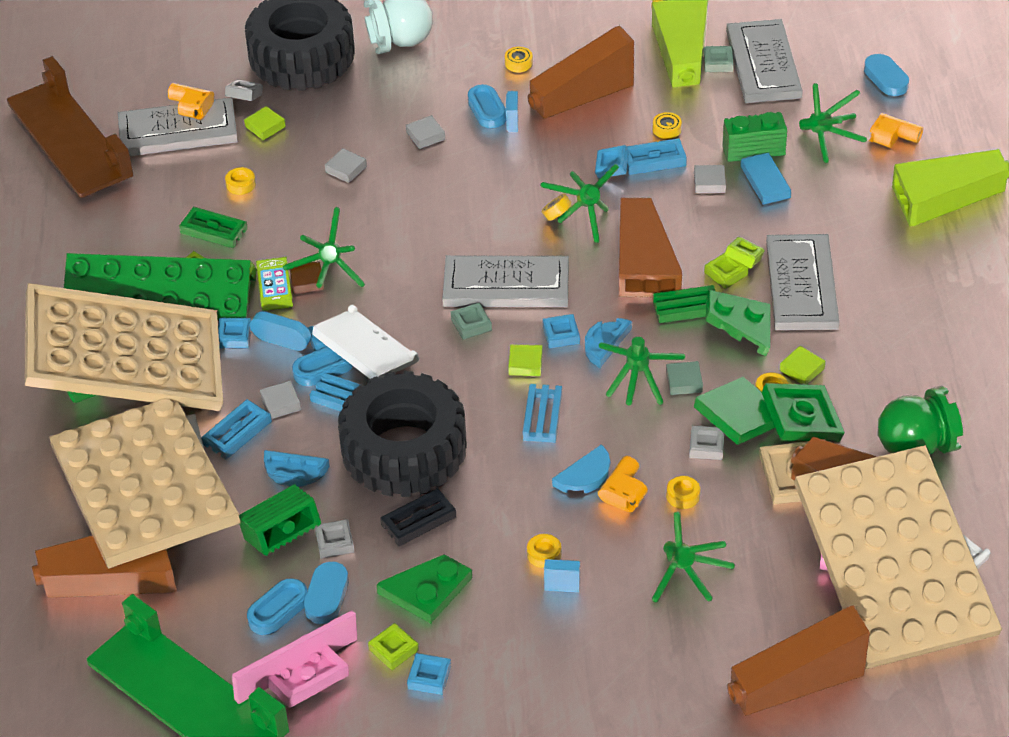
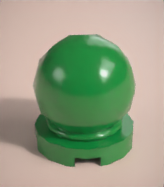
(921, 422)

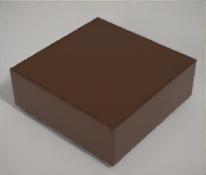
(305, 278)

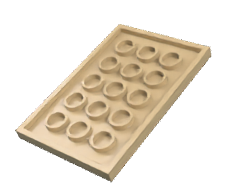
(122, 347)
(143, 481)
(898, 555)

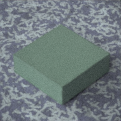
(718, 59)
(471, 321)
(684, 378)

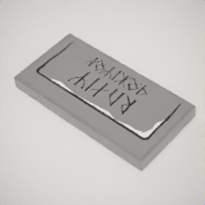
(764, 61)
(165, 130)
(506, 281)
(802, 282)

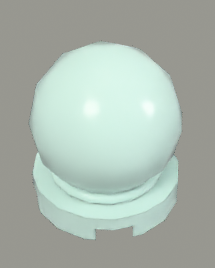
(397, 22)

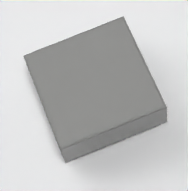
(243, 90)
(425, 132)
(345, 165)
(709, 179)
(280, 399)
(706, 443)
(334, 538)

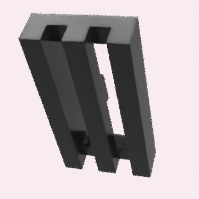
(421, 519)

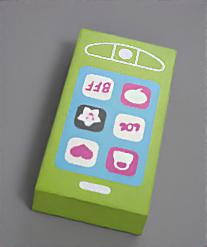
(274, 284)

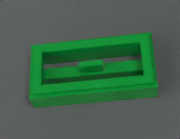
(211, 230)
(685, 302)

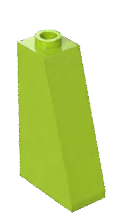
(681, 38)
(948, 183)

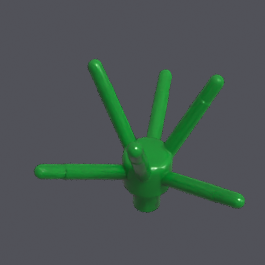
(823, 121)
(586, 196)
(328, 253)
(637, 360)
(683, 557)

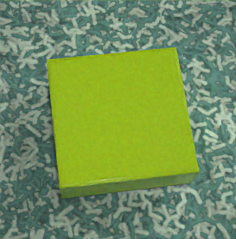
(264, 123)
(744, 252)
(725, 271)
(525, 360)
(802, 365)
(393, 646)

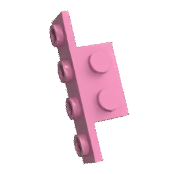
(301, 666)

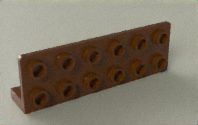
(69, 135)

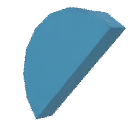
(609, 333)
(293, 468)
(585, 474)

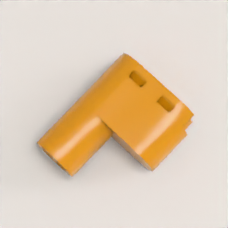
(192, 100)
(889, 128)
(621, 488)

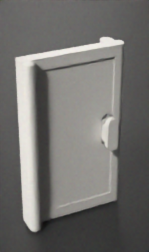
(364, 344)

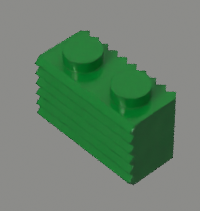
(754, 136)
(279, 519)

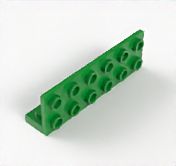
(173, 280)
(179, 686)

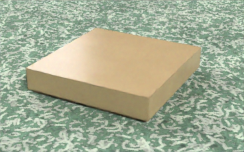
(778, 471)

